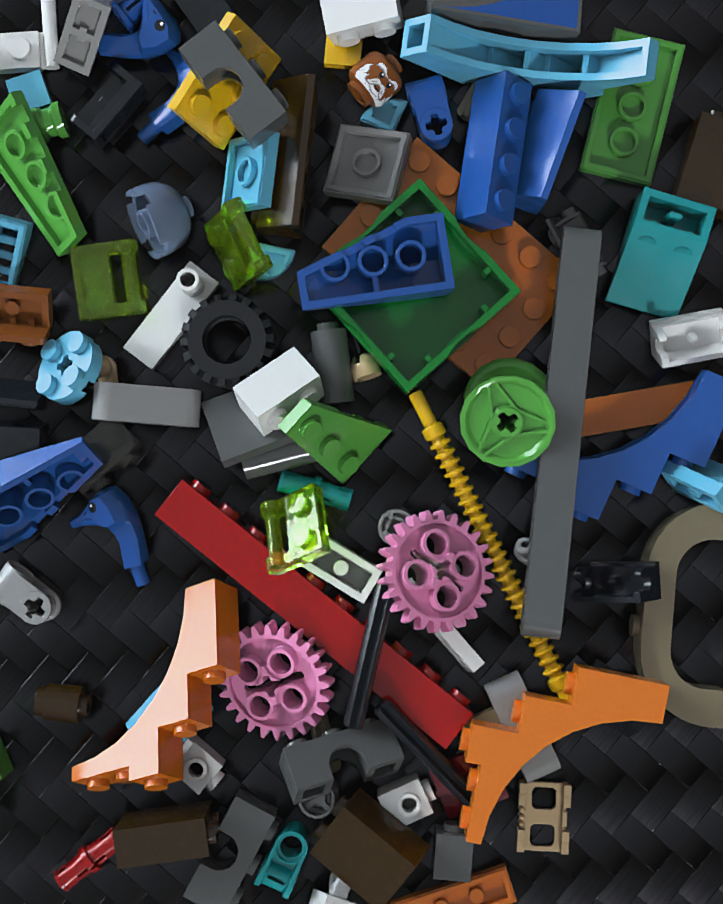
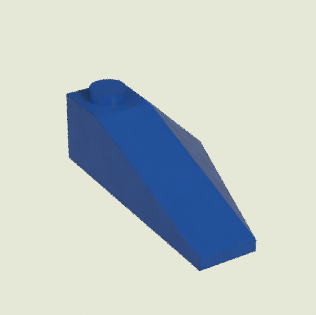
(390, 266)
(36, 484)

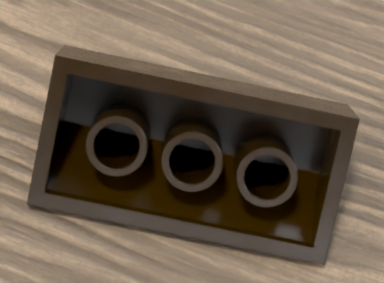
(293, 162)

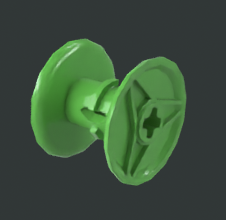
(507, 413)

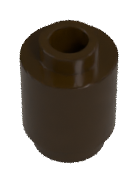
(62, 702)

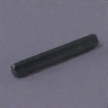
(368, 659)
(423, 750)

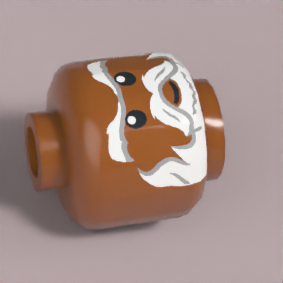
(375, 79)

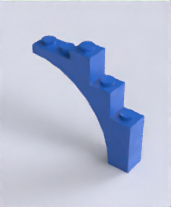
(686, 433)

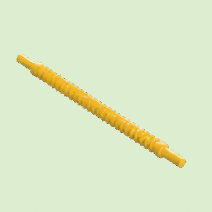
(434, 432)

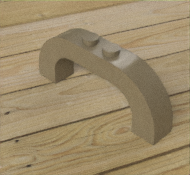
(654, 619)

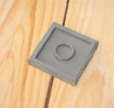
(367, 164)

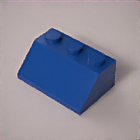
(546, 139)

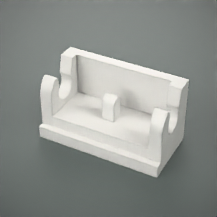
(687, 337)

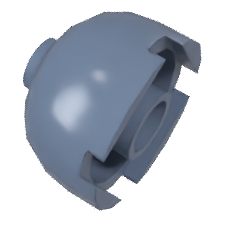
(160, 217)

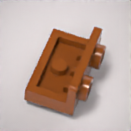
(25, 314)

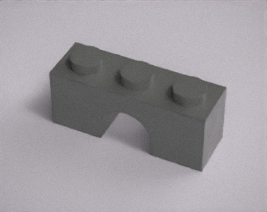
(216, 57)
(307, 763)
(248, 823)

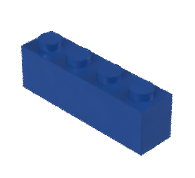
(493, 152)

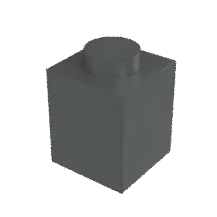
(451, 853)

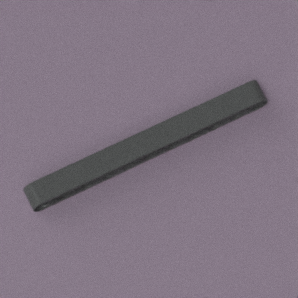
(560, 461)

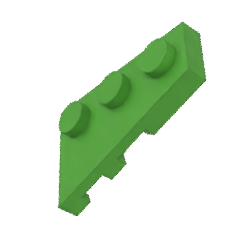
(333, 437)

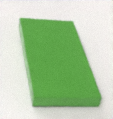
(632, 120)

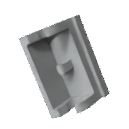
(83, 34)

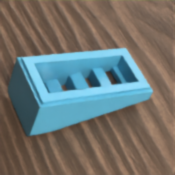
(21, 246)

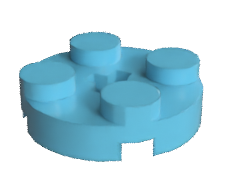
(58, 377)

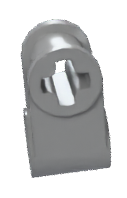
(22, 589)

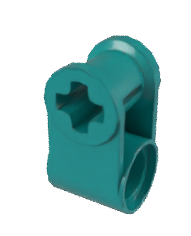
(281, 863)

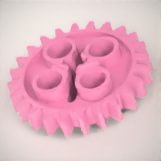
(420, 599)
(286, 710)

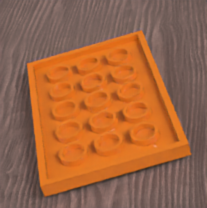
(511, 247)

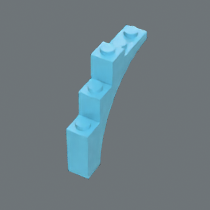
(474, 54)

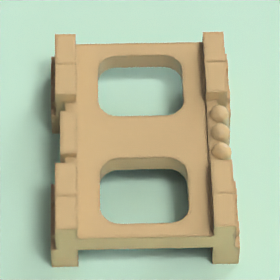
(553, 816)

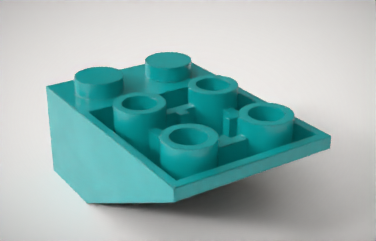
(660, 252)

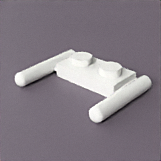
(31, 49)

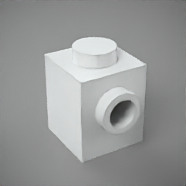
(407, 798)

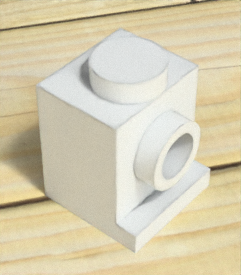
(200, 752)

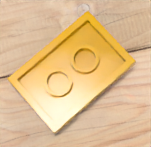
(207, 108)

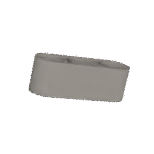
(146, 404)
(502, 695)

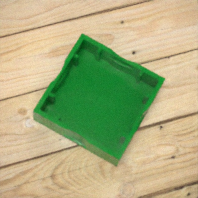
(420, 334)

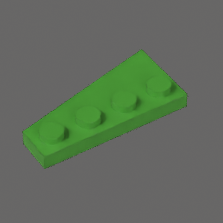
(35, 177)

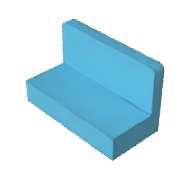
(698, 484)

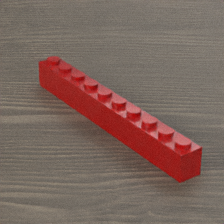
(308, 606)

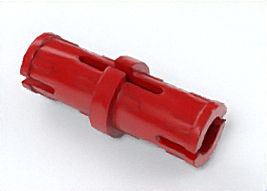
(86, 861)

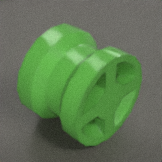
(51, 121)

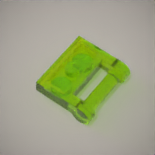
(237, 245)
(95, 280)
(305, 529)

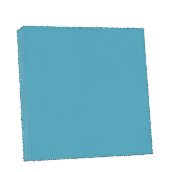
(251, 172)

